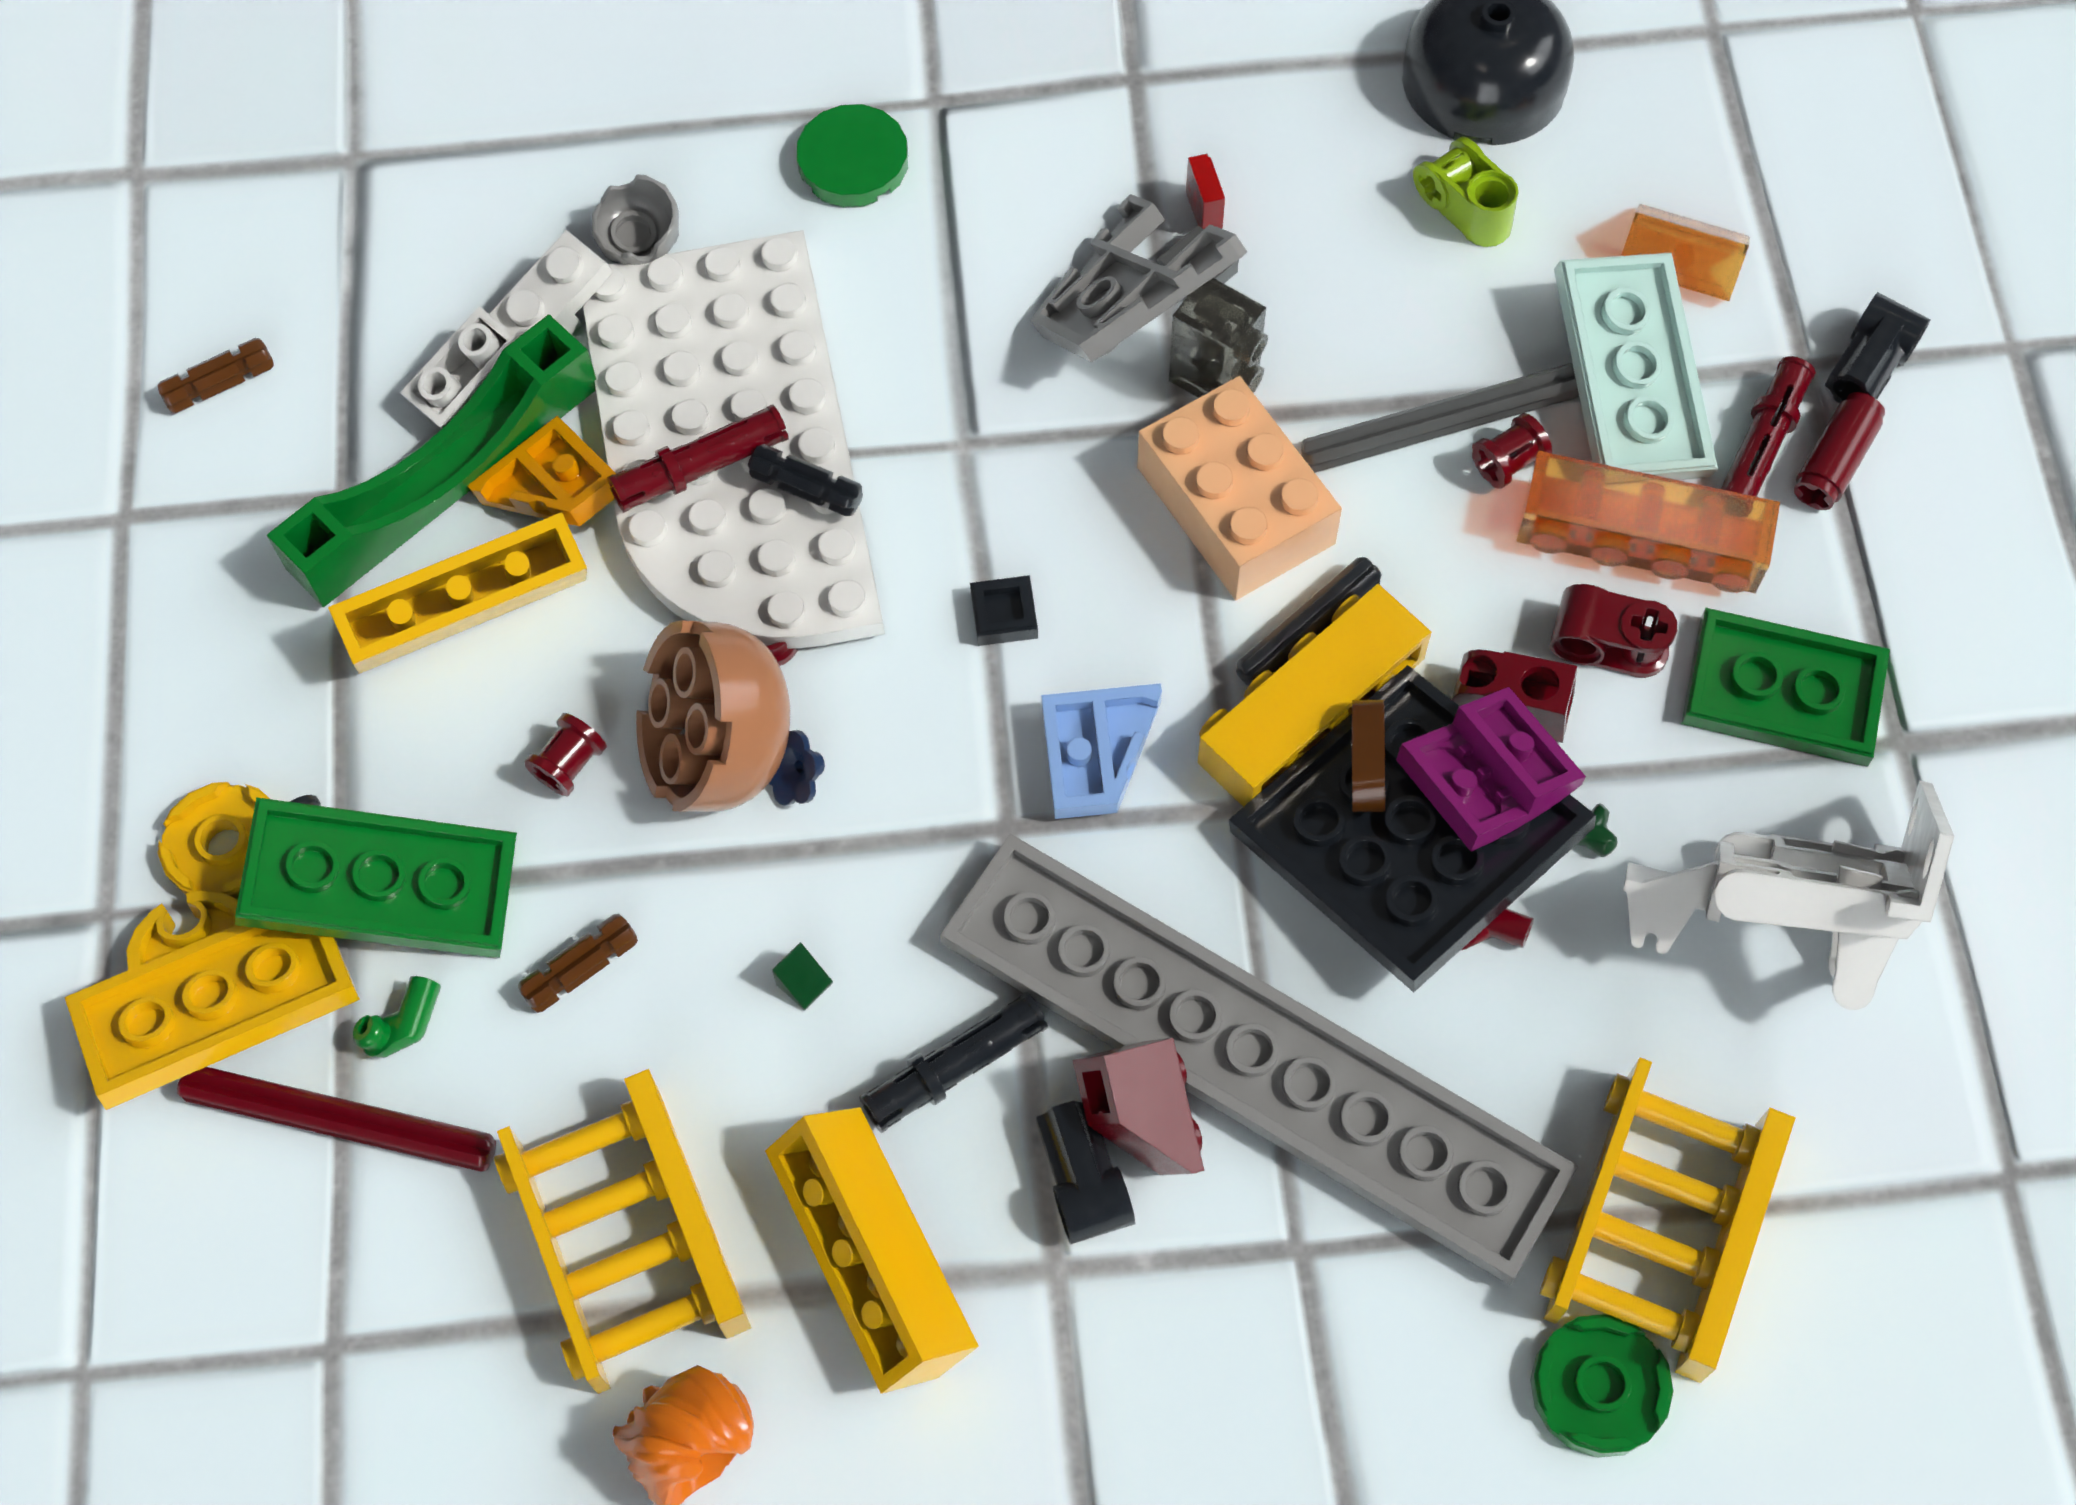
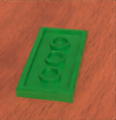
(376, 878)

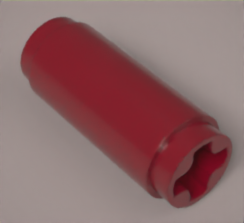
(1839, 451)

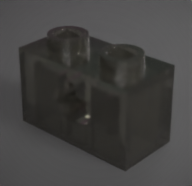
(1217, 339)

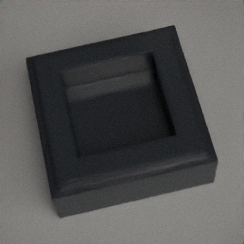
(1004, 610)

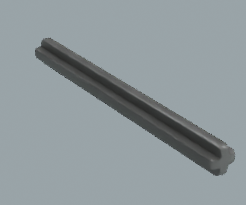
(1440, 418)

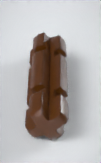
(215, 375)
(577, 963)

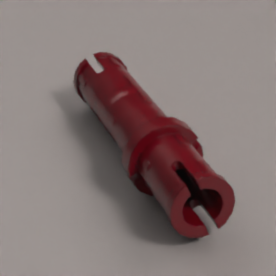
(1788, 387)
(677, 467)

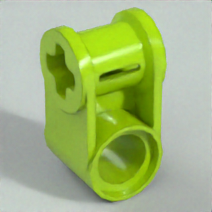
(1469, 192)

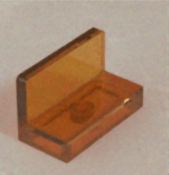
(1703, 254)

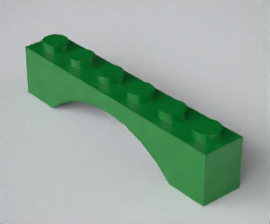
(353, 530)

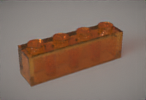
(1648, 523)

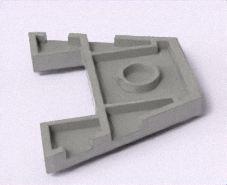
(1125, 291)

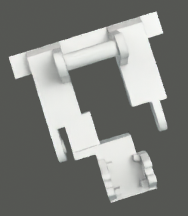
(1788, 881)

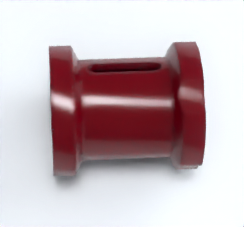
(1510, 450)
(565, 754)

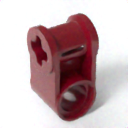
(1608, 628)

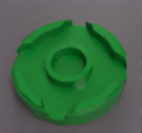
(852, 155)
(1601, 1386)

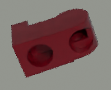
(1539, 683)

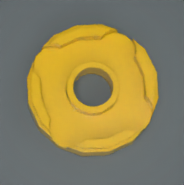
(193, 825)

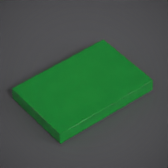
(1786, 687)

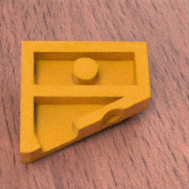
(548, 476)

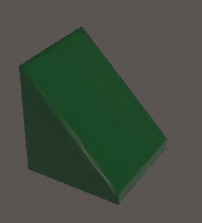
(801, 977)

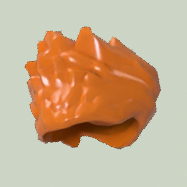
(685, 1434)

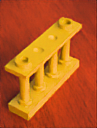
(686, 1238)
(1715, 1270)

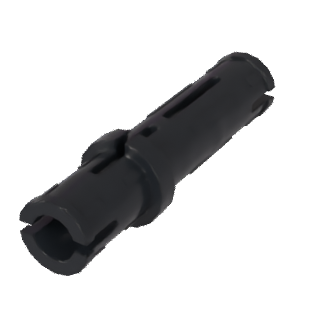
(934, 1074)

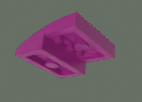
(1490, 768)

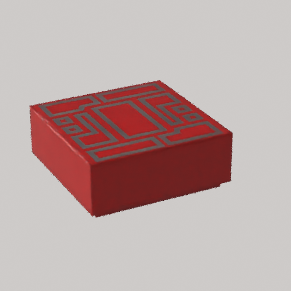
(1205, 192)

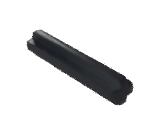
(1311, 617)

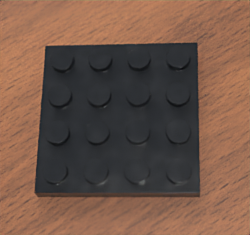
(1402, 874)

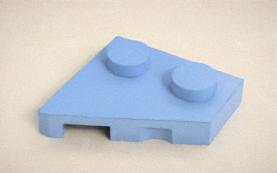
(1096, 745)

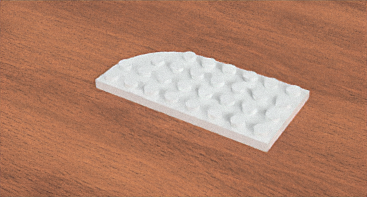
(693, 350)

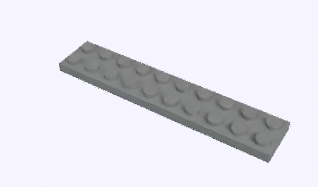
(1263, 1058)

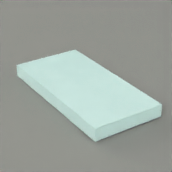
(1635, 365)

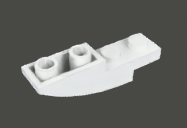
(553, 286)

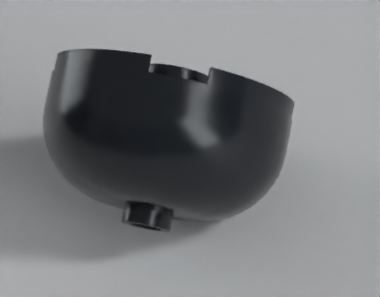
(1488, 67)

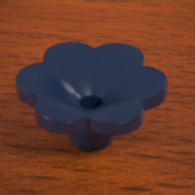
(797, 771)

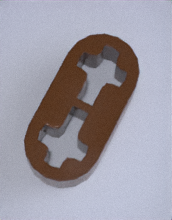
(1368, 756)

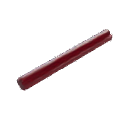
(339, 1118)

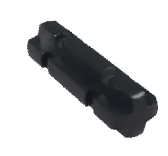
(805, 480)

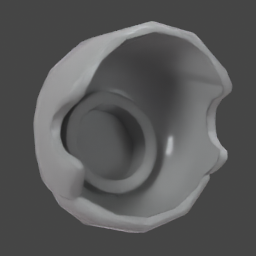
(636, 221)

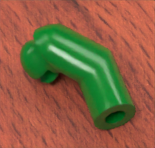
(403, 1028)

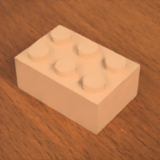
(1238, 487)

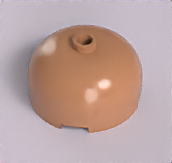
(733, 711)

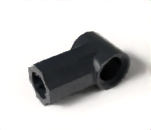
(1878, 344)
(1087, 1187)

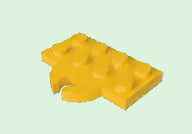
(201, 997)

